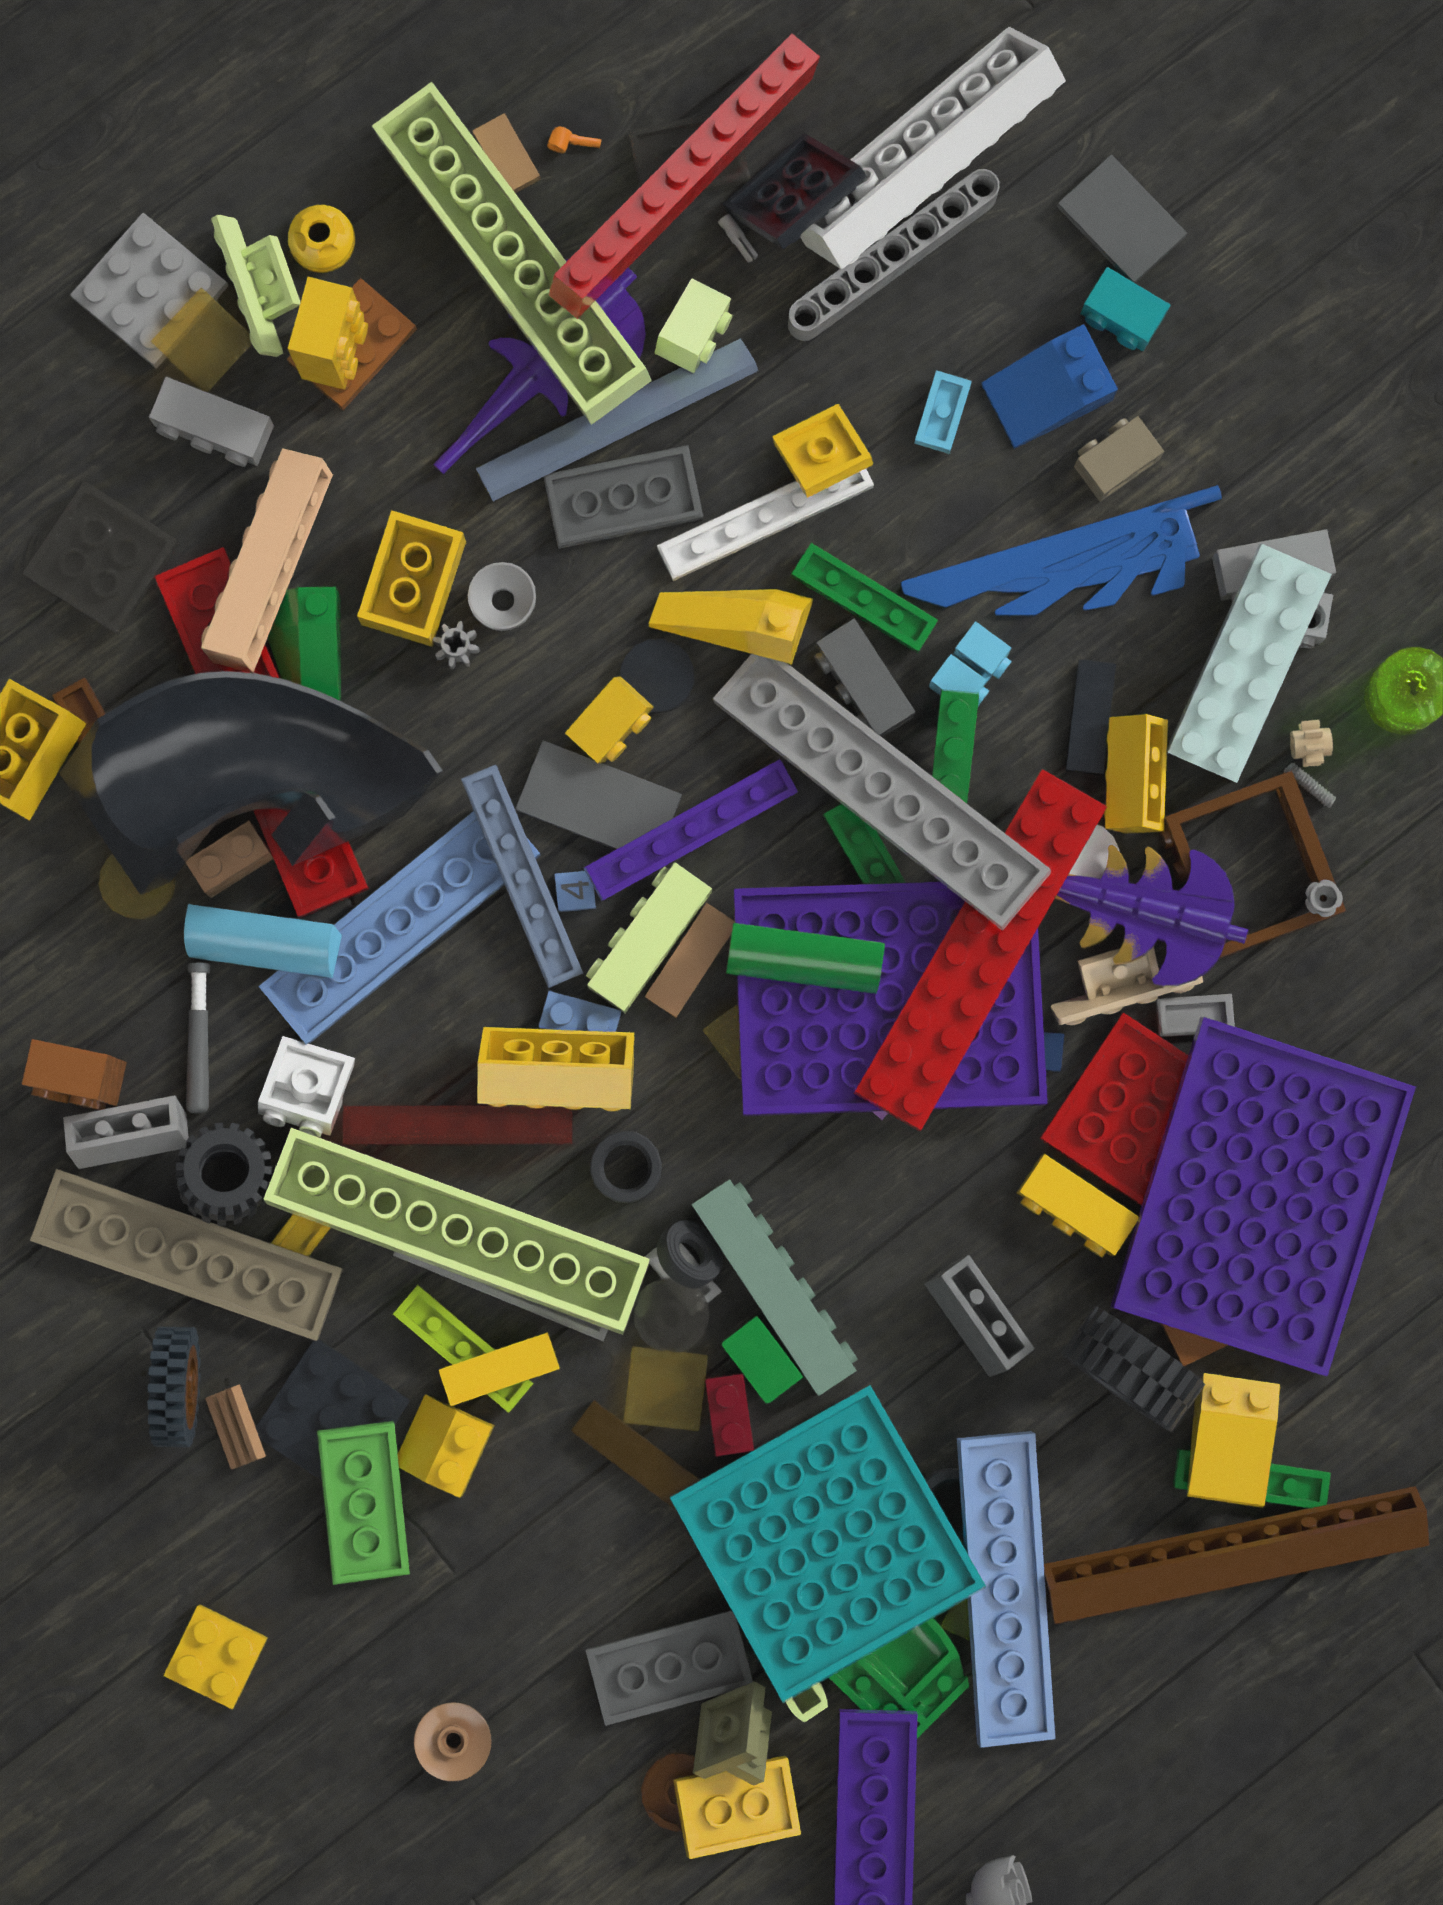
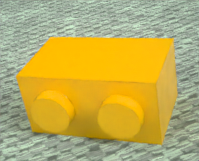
(610, 721)

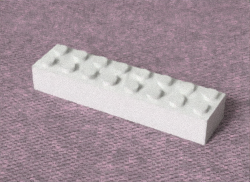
(936, 142)

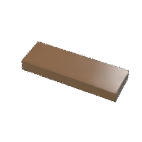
(691, 960)

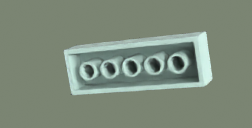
(1248, 662)

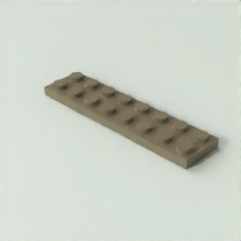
(186, 1254)

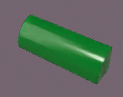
(805, 958)

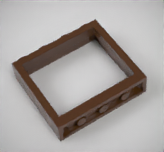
(1301, 829)

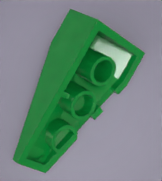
(308, 639)

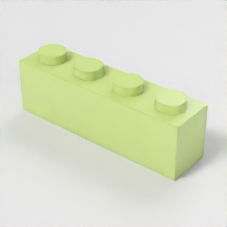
(649, 937)

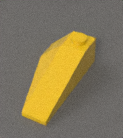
(743, 620)

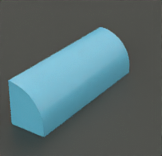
(261, 940)

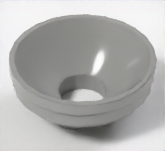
(497, 578)

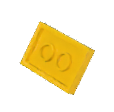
(733, 1814)

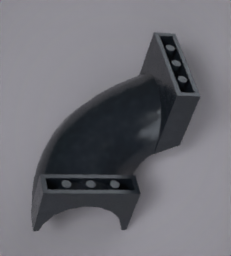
(232, 744)

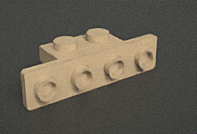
(1114, 986)

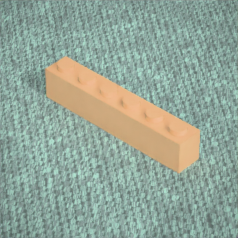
(266, 560)

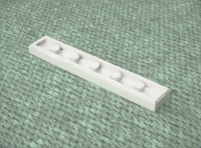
(754, 523)

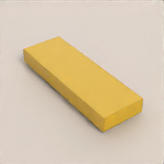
(499, 1369)

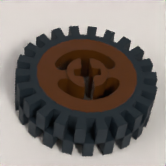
(174, 1386)

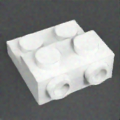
(305, 1087)

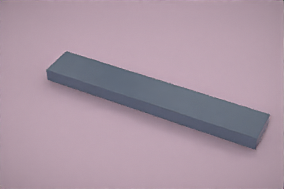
(521, 876)

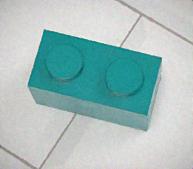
(1124, 310)

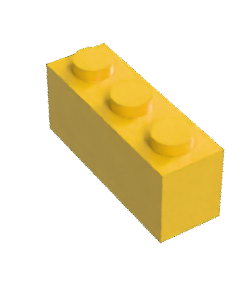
(1136, 774)
(1077, 1206)

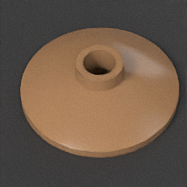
(447, 1761)

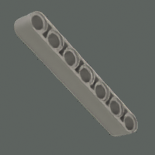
(901, 239)

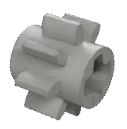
(450, 637)

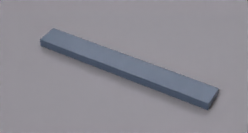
(639, 410)

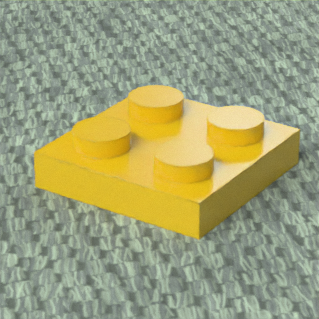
(822, 450)
(215, 1656)

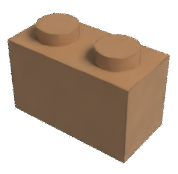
(229, 859)

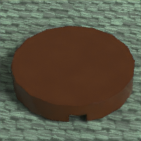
(659, 1788)

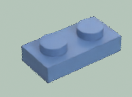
(576, 1014)

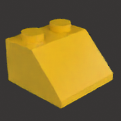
(443, 1445)

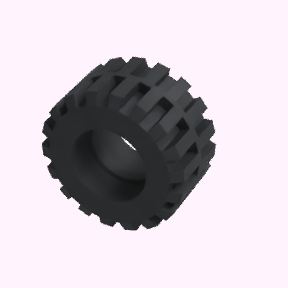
(213, 1145)

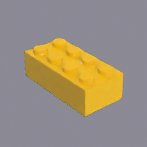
(555, 1068)

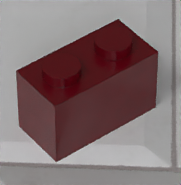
(729, 1414)

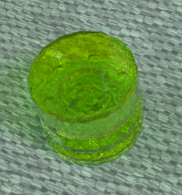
(1389, 694)

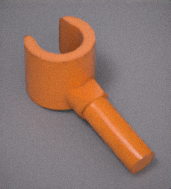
(562, 137)

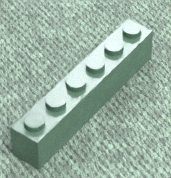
(774, 1287)

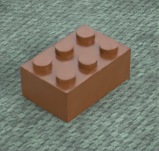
(76, 1073)

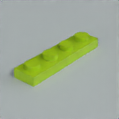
(451, 1338)

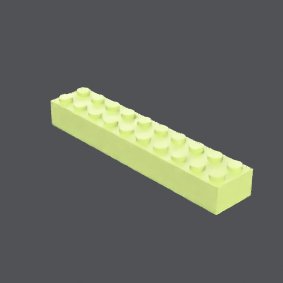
(509, 251)
(456, 1231)

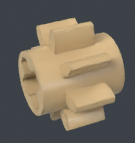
(1311, 743)

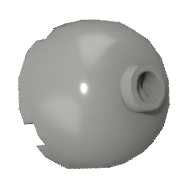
(1000, 1884)

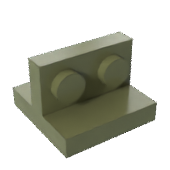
(734, 1735)

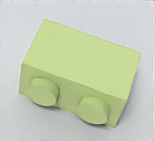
(693, 326)

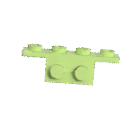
(260, 281)

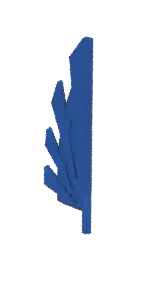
(1081, 557)

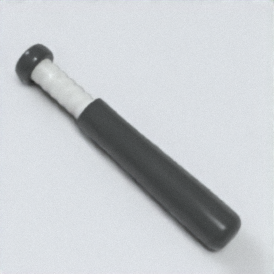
(197, 1058)

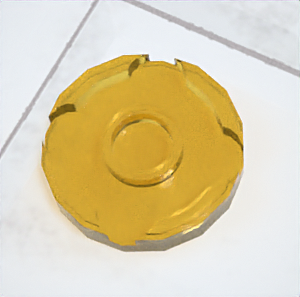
(123, 896)

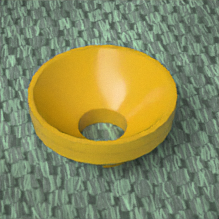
(324, 255)

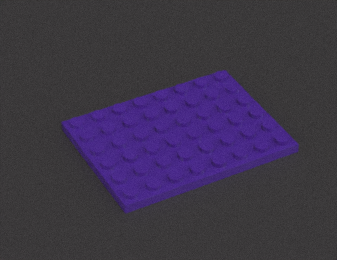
(814, 1043)
(1263, 1196)

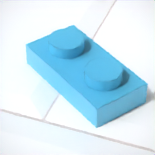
(942, 412)

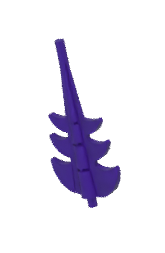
(533, 375)

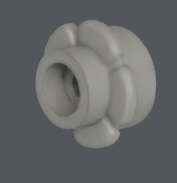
(1326, 888)

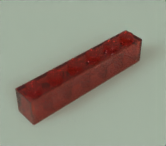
(457, 1125)

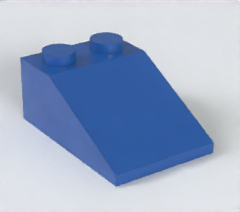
(1050, 387)

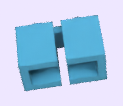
(980, 652)

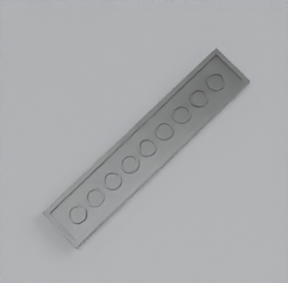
(883, 787)

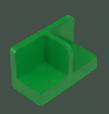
(761, 1360)

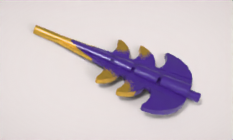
(1188, 920)

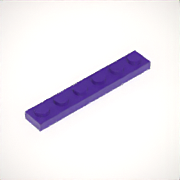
(690, 830)

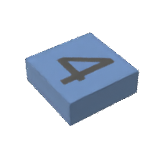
(574, 892)

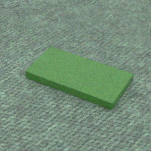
(363, 1502)

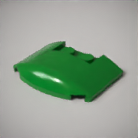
(908, 1674)

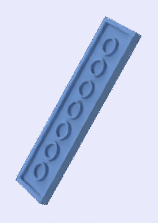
(392, 929)
(1011, 1613)

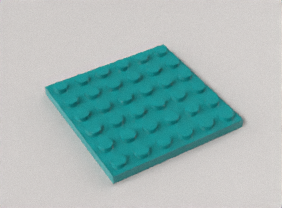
(827, 1543)

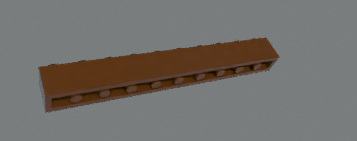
(1236, 1554)

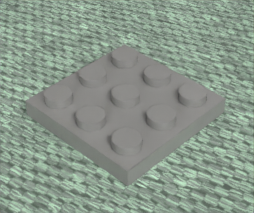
(144, 285)

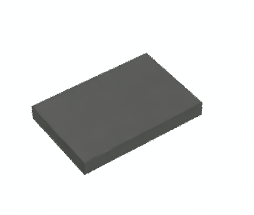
(1122, 219)

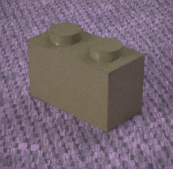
(1118, 457)

